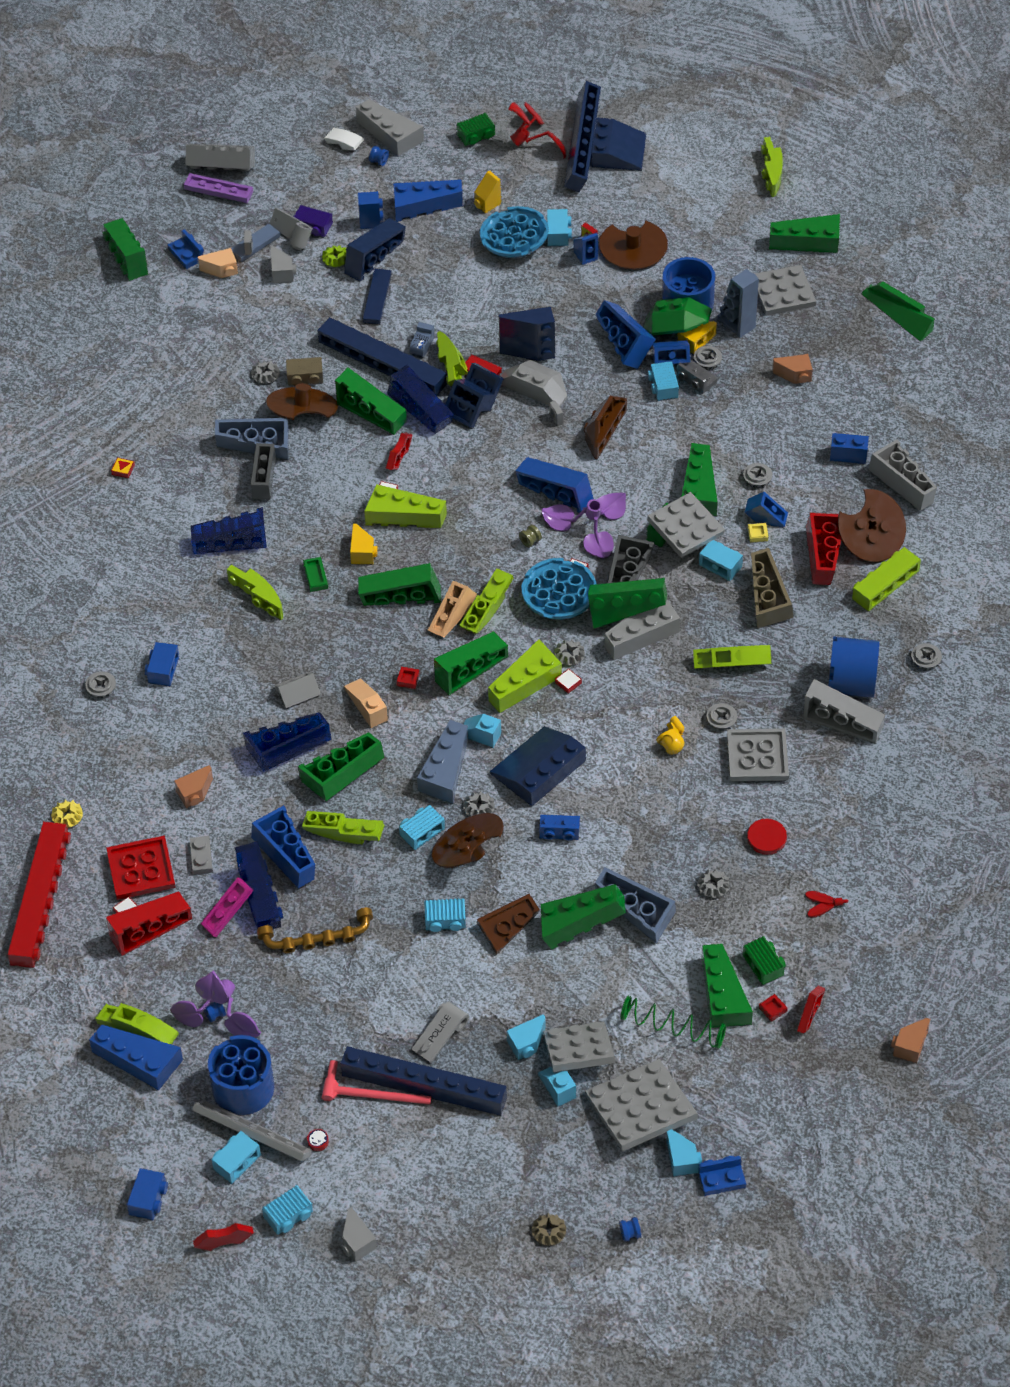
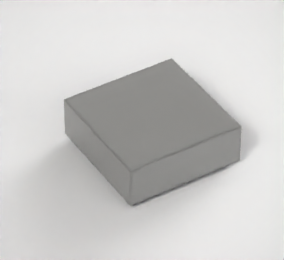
(248, 242)
(556, 413)

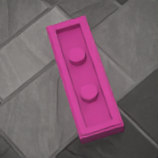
(226, 907)

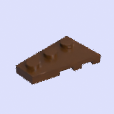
(507, 921)

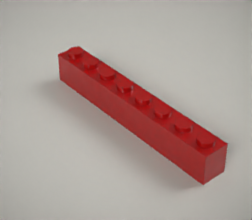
(38, 895)

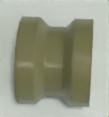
(530, 536)

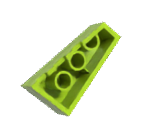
(404, 508)
(524, 677)

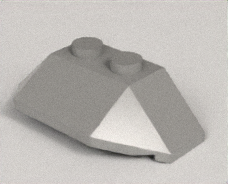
(535, 382)

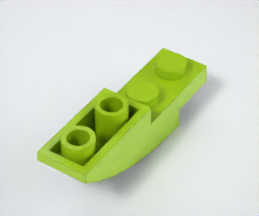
(772, 166)
(451, 358)
(261, 591)
(488, 602)
(732, 656)
(339, 828)
(136, 1022)

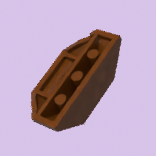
(604, 423)

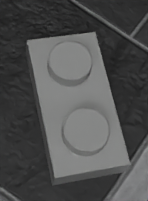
(201, 855)

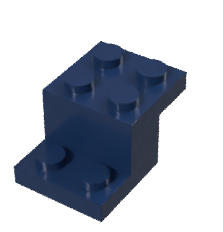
(473, 394)

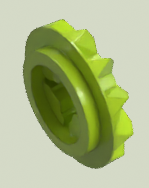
(330, 260)

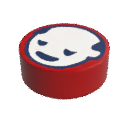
(317, 1140)

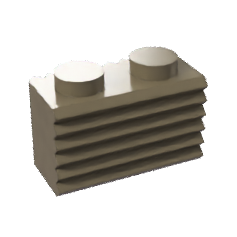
(304, 371)

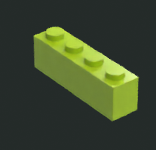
(886, 579)

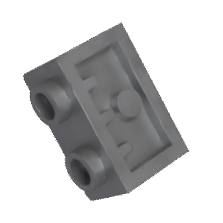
(696, 376)

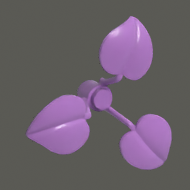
(597, 544)
(216, 991)

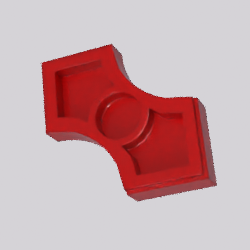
(399, 451)
(233, 1234)

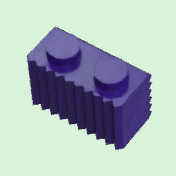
(317, 219)

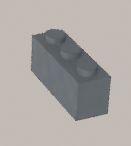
(263, 471)

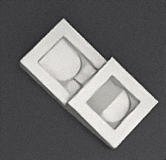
(346, 139)

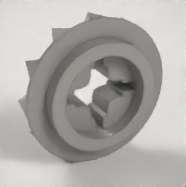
(705, 352)
(267, 377)
(753, 470)
(927, 650)
(565, 657)
(100, 678)
(721, 710)
(470, 804)
(708, 888)

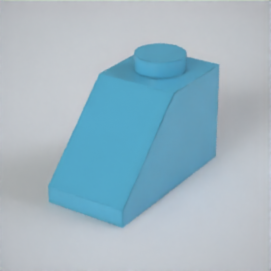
(484, 729)
(526, 1037)
(558, 1085)
(682, 1154)

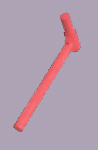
(332, 1088)

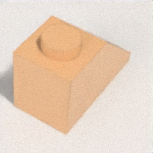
(219, 263)

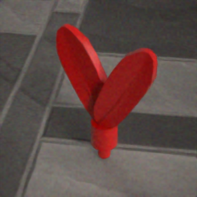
(826, 903)

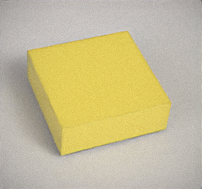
(758, 532)

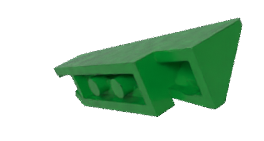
(901, 309)

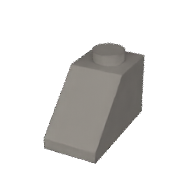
(282, 266)
(357, 1238)

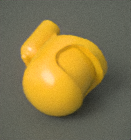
(672, 739)

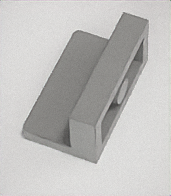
(298, 689)

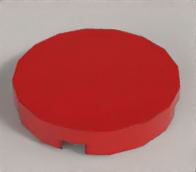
(767, 836)

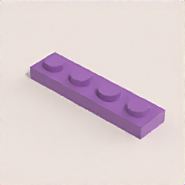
(218, 188)

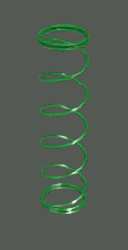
(627, 1007)

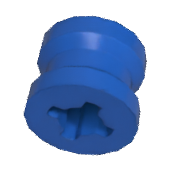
(378, 155)
(214, 1010)
(630, 1229)

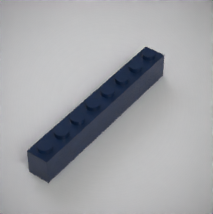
(582, 137)
(377, 353)
(423, 1080)

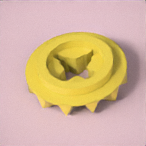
(70, 819)

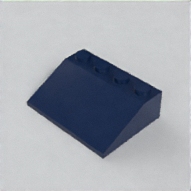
(540, 764)

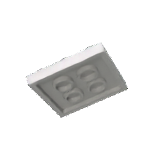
(784, 290)
(685, 524)
(757, 754)
(579, 1046)

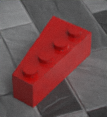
(823, 546)
(147, 921)

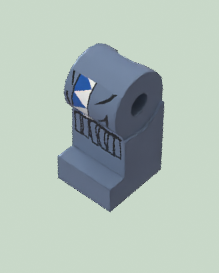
(422, 340)

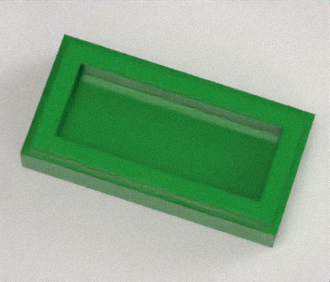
(315, 574)

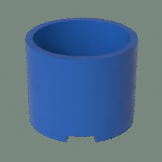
(689, 278)
(854, 666)
(241, 1075)

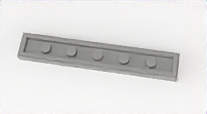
(252, 1130)

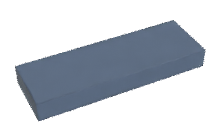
(260, 240)

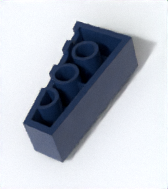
(372, 248)

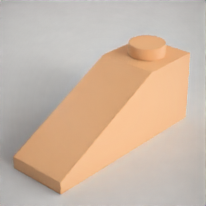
(452, 609)
(367, 702)

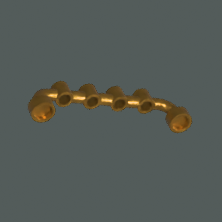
(308, 940)

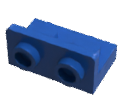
(186, 250)
(559, 827)
(721, 1175)

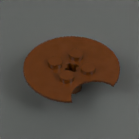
(634, 247)
(301, 399)
(875, 530)
(464, 839)

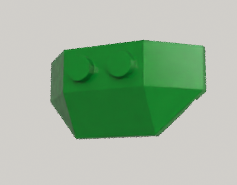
(676, 316)

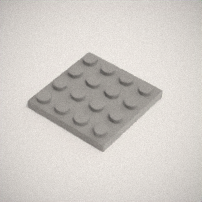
(641, 1104)

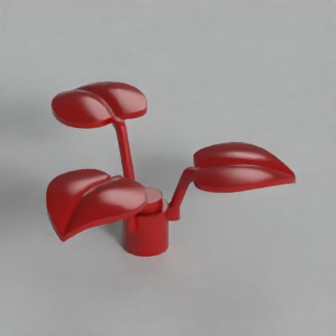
(521, 134)

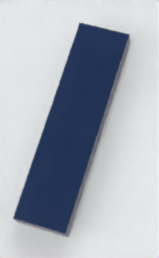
(377, 296)

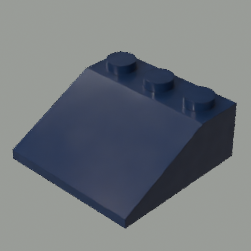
(617, 145)
(528, 334)

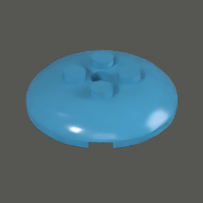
(514, 232)
(557, 588)

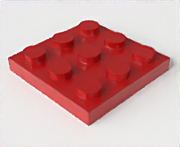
(140, 867)

